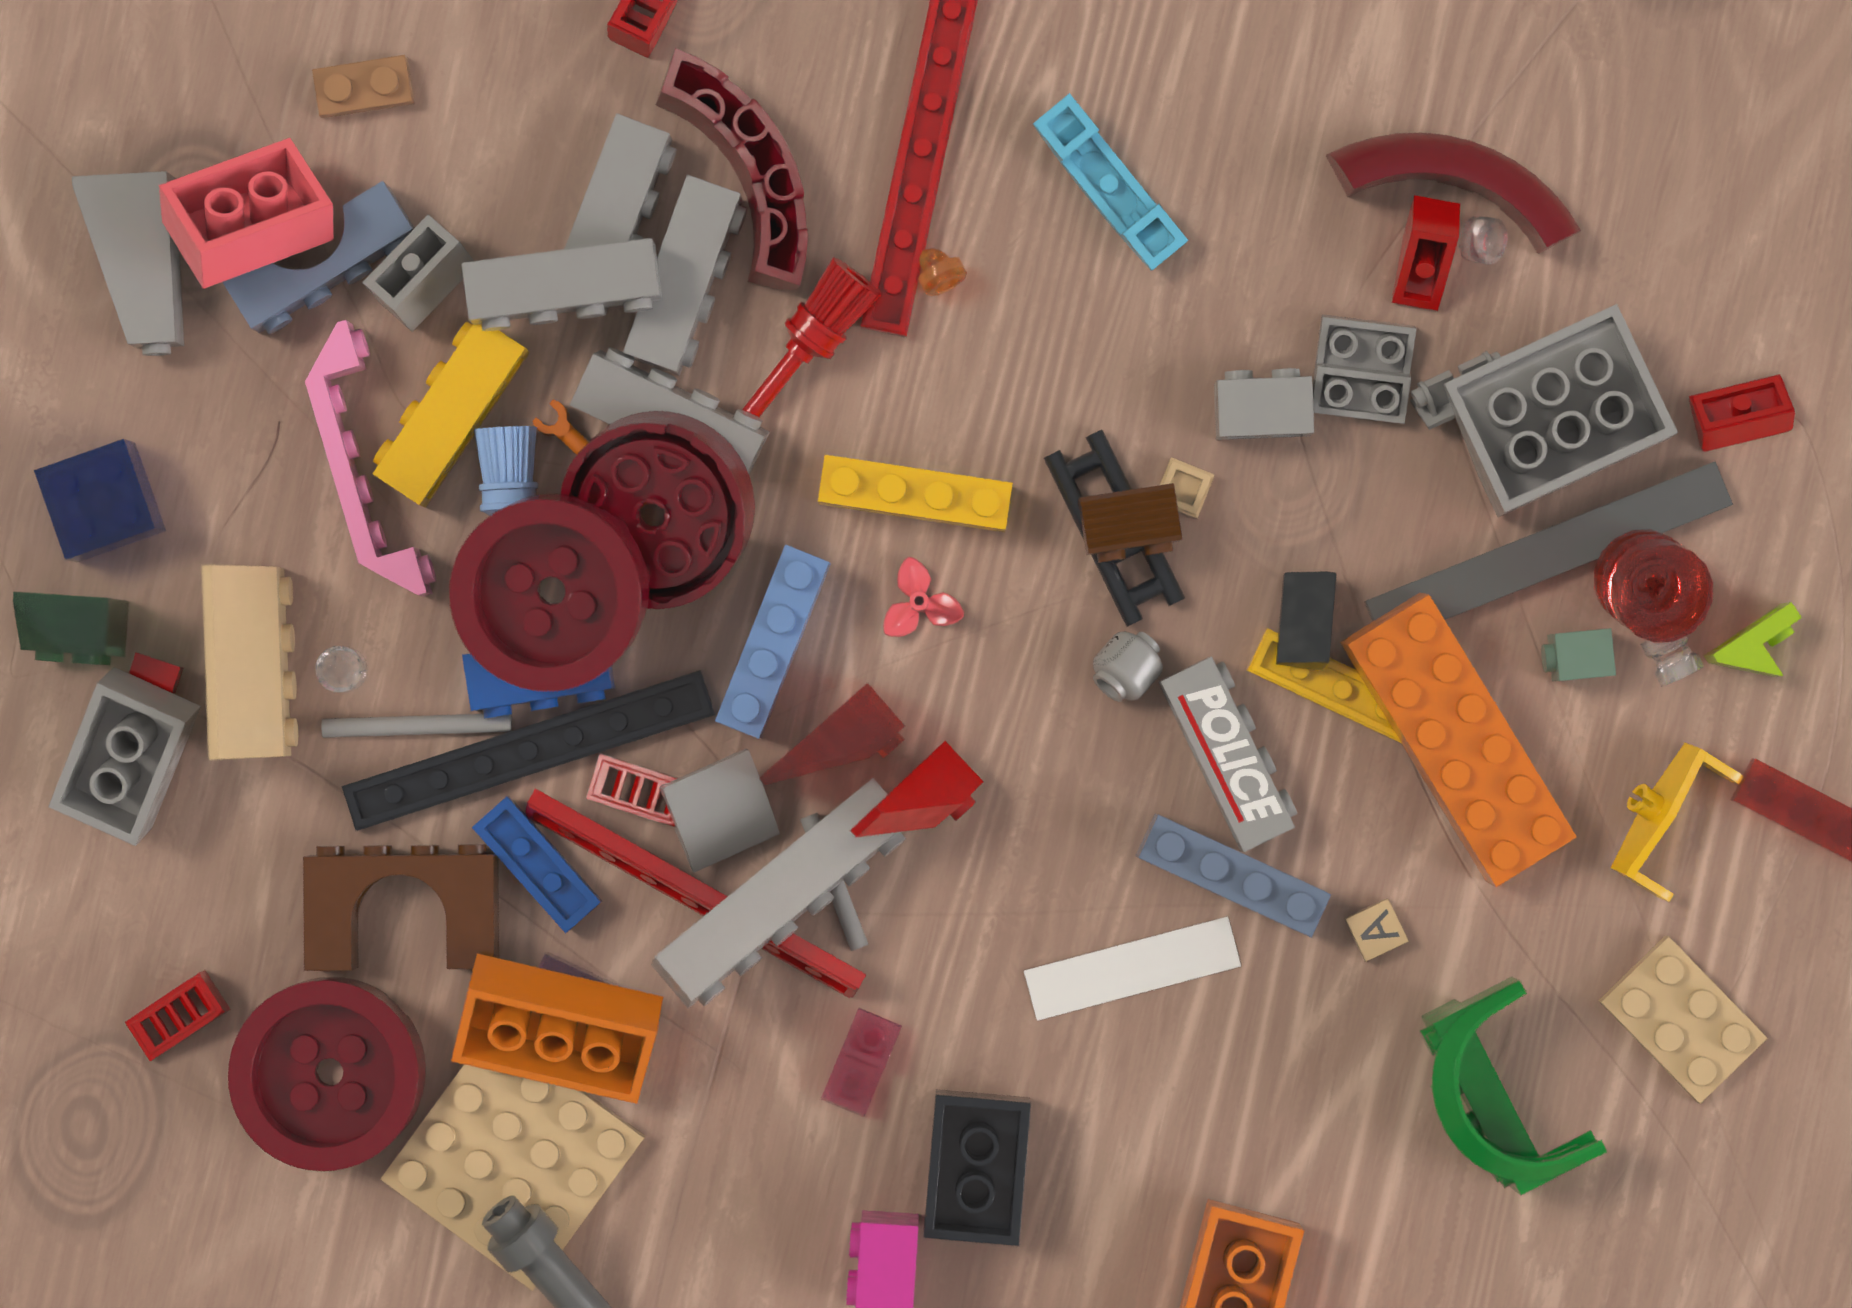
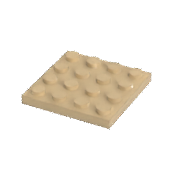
(509, 1138)

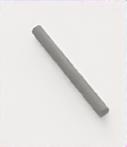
(414, 725)

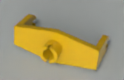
(1659, 810)

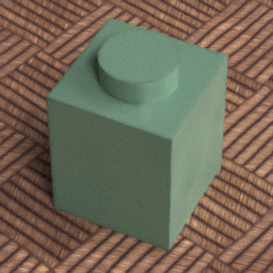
(1579, 655)

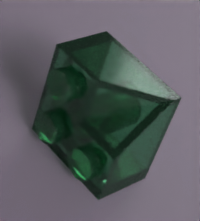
(72, 624)

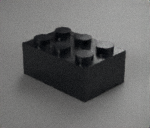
(977, 1167)

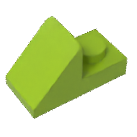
(1746, 648)

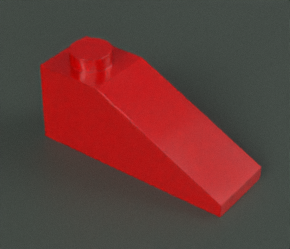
(925, 796)

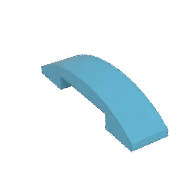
(1109, 183)

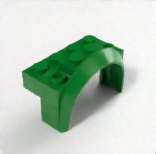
(1491, 1130)

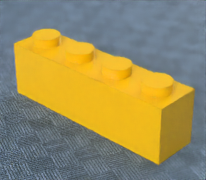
(450, 411)
(915, 493)

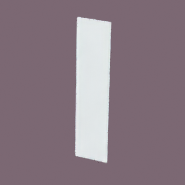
(1132, 968)

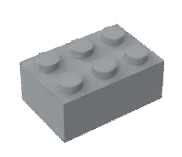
(124, 756)

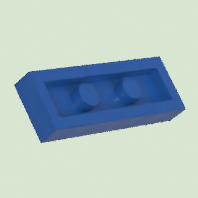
(537, 864)

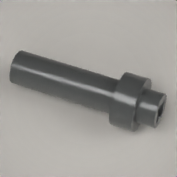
(525, 1241)

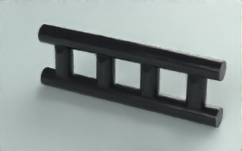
(1124, 598)

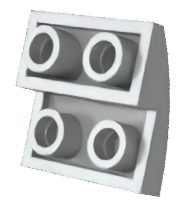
(1363, 369)
(720, 810)

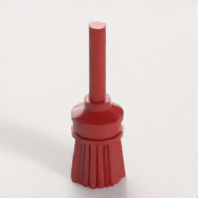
(818, 326)

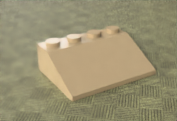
(248, 661)

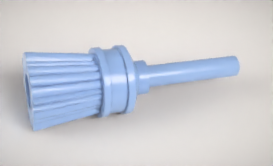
(505, 465)

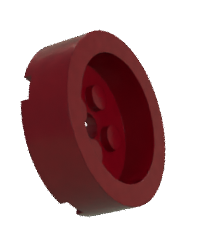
(690, 475)
(520, 632)
(287, 1103)

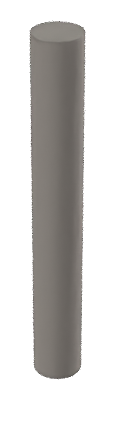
(842, 902)

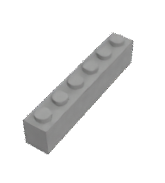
(772, 900)

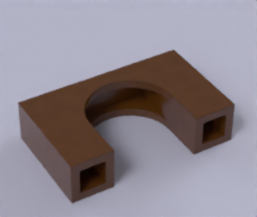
(338, 882)

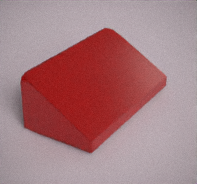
(1742, 413)

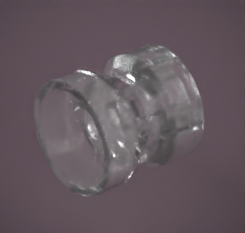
(1674, 665)

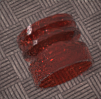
(1673, 599)

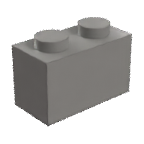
(418, 273)
(1263, 406)

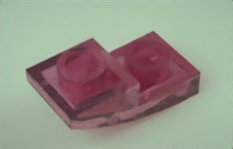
(861, 1062)

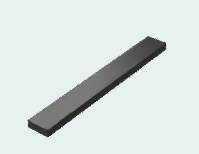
(1563, 545)

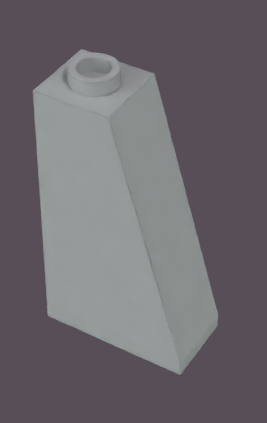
(135, 255)

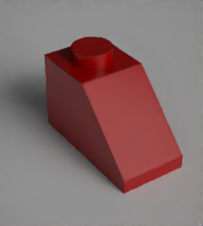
(1426, 252)

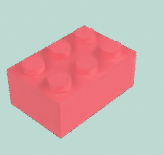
(246, 212)

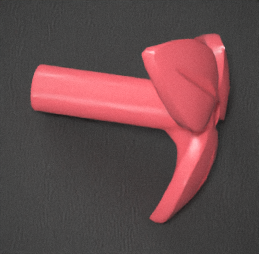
(914, 581)

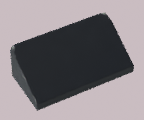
(1306, 619)

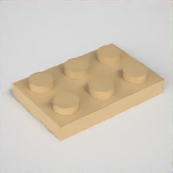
(1682, 1019)

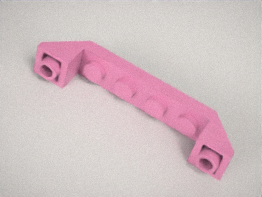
(340, 357)

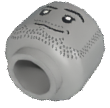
(1127, 666)

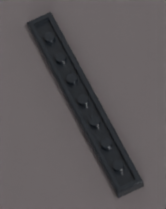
(528, 750)

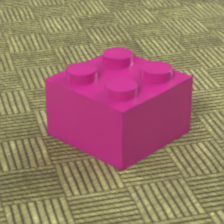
(886, 1260)

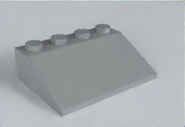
(1558, 410)

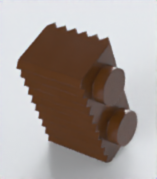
(1129, 521)

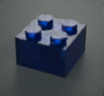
(100, 500)

